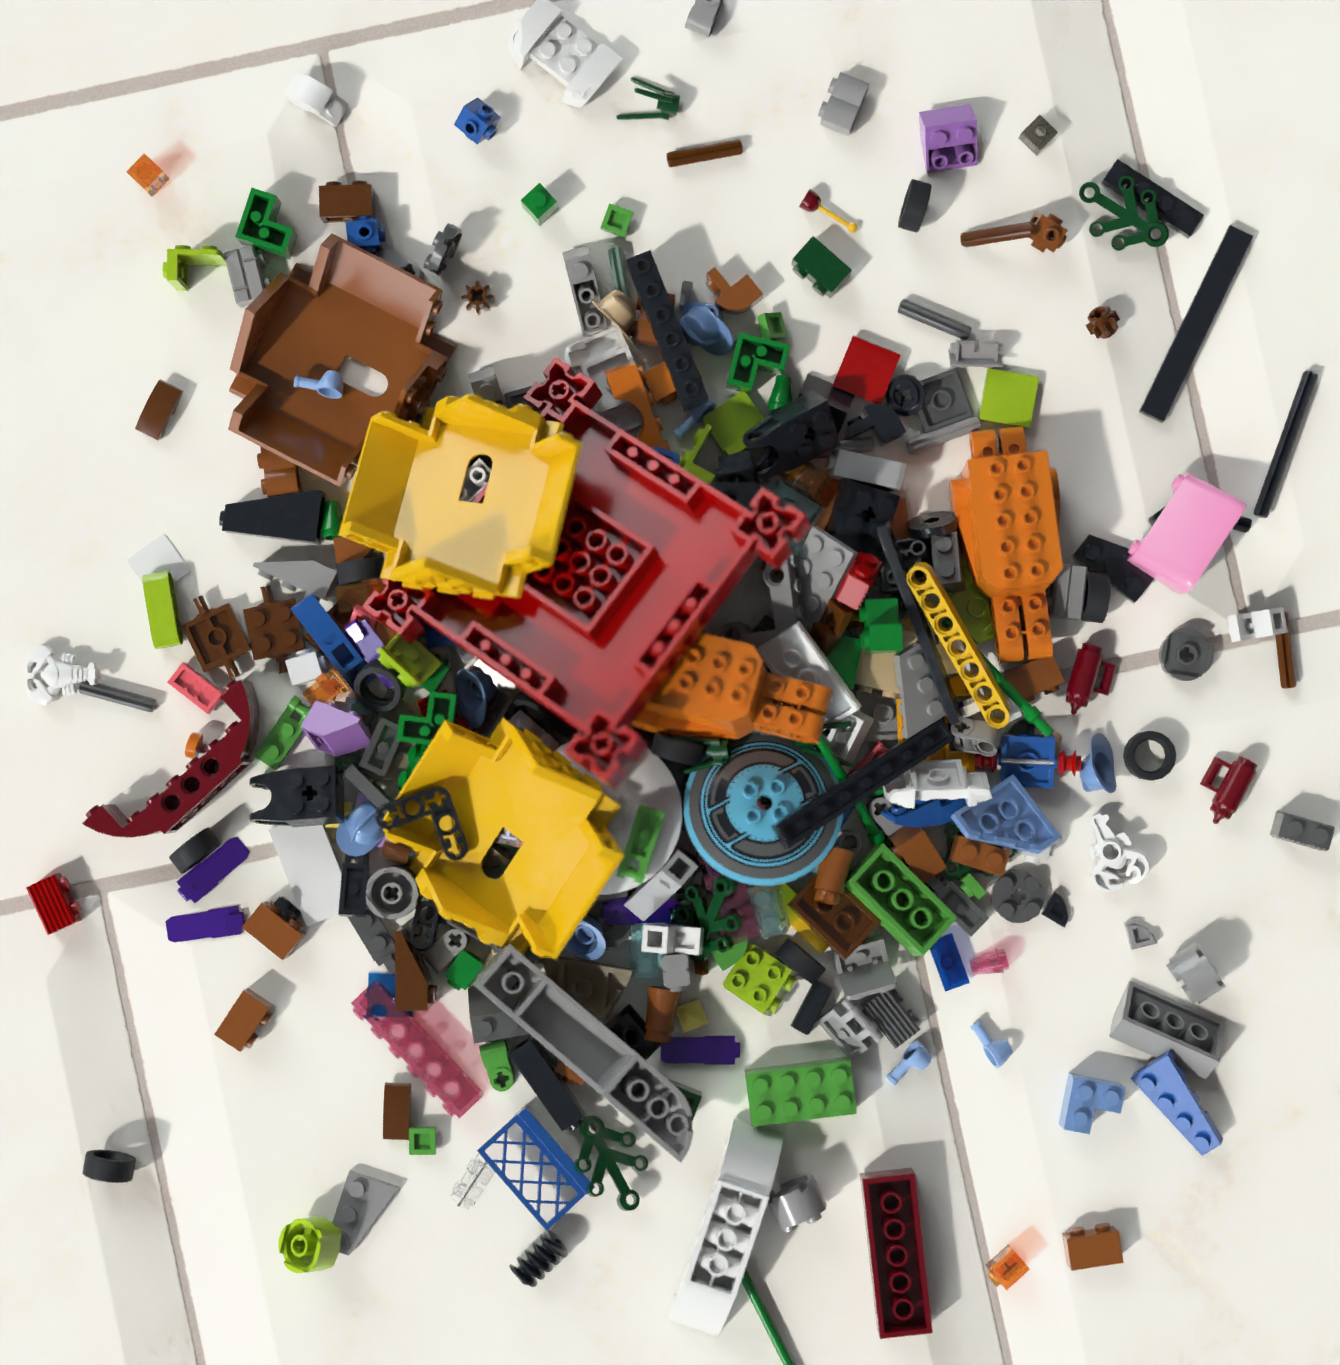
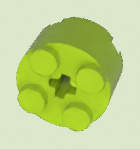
(309, 1244)

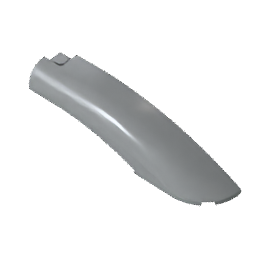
(589, 1049)

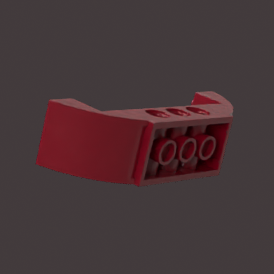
(233, 756)

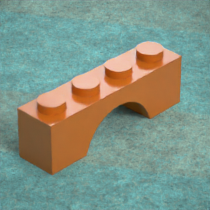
(627, 385)

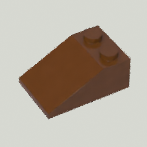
(412, 978)

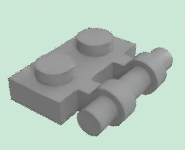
(845, 1032)

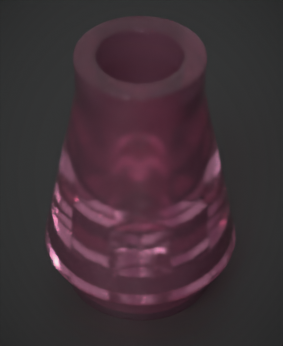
(990, 962)

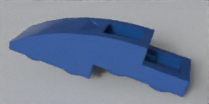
(330, 639)
(924, 813)

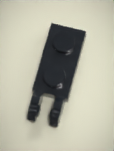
(353, 887)

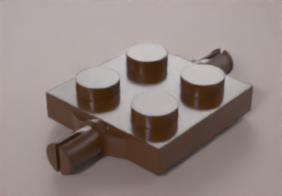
(274, 629)
(216, 637)

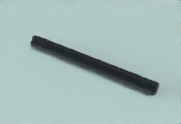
(1285, 444)

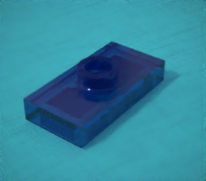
(949, 963)

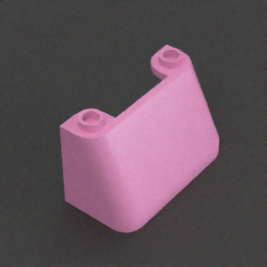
(1186, 533)

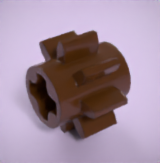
(477, 289)
(1102, 322)

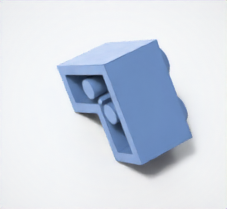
(1085, 1095)

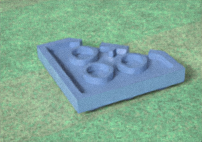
(1008, 820)

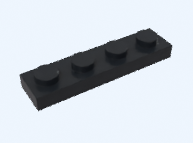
(1169, 208)

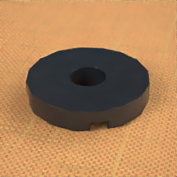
(935, 522)

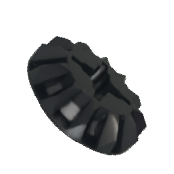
(896, 398)

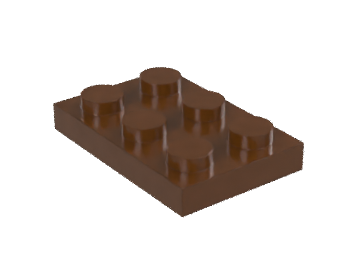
(838, 925)

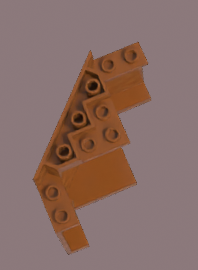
(309, 326)

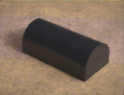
(811, 1007)

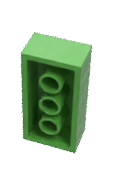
(899, 900)
(800, 1091)

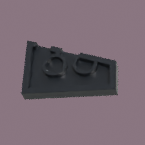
(1111, 559)

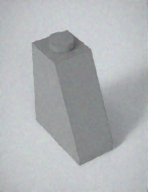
(866, 470)

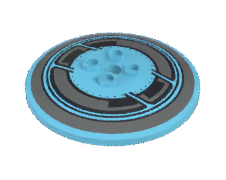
(735, 832)

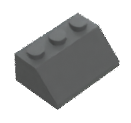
(488, 1020)

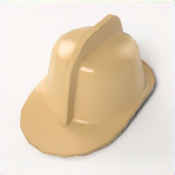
(618, 309)

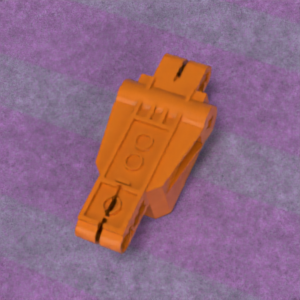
(1010, 537)
(727, 693)

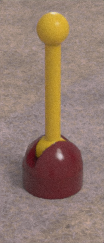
(812, 202)

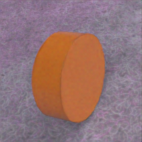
(193, 745)

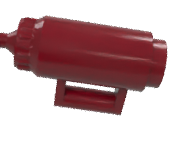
(1084, 677)
(1232, 788)

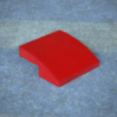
(866, 370)

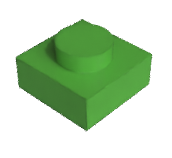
(617, 220)
(772, 326)
(971, 886)
(422, 1140)

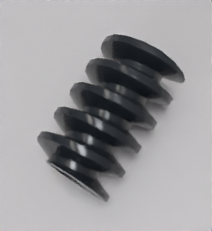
(539, 1260)

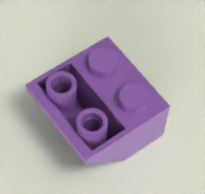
(948, 138)
(335, 730)

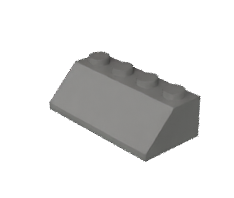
(1161, 1024)

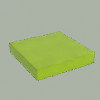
(1008, 398)

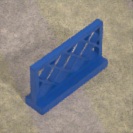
(555, 1156)

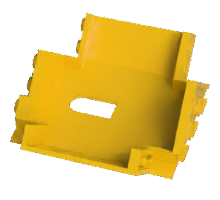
(413, 484)
(539, 800)

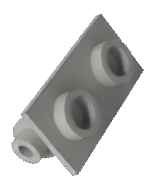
(964, 355)

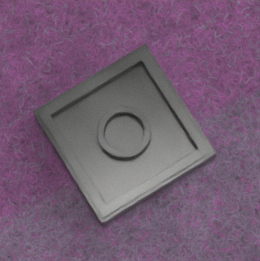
(944, 402)

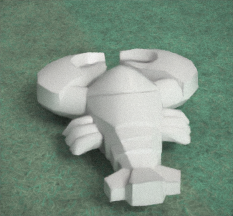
(56, 674)
(1114, 855)

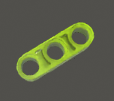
(162, 610)

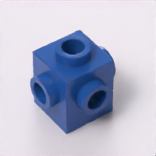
(477, 121)
(366, 226)

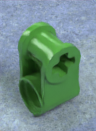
(496, 1060)

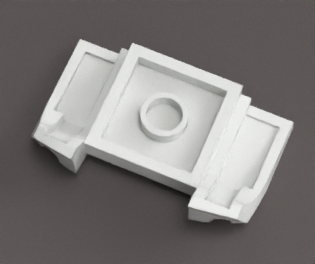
(562, 52)
(600, 354)
(938, 781)

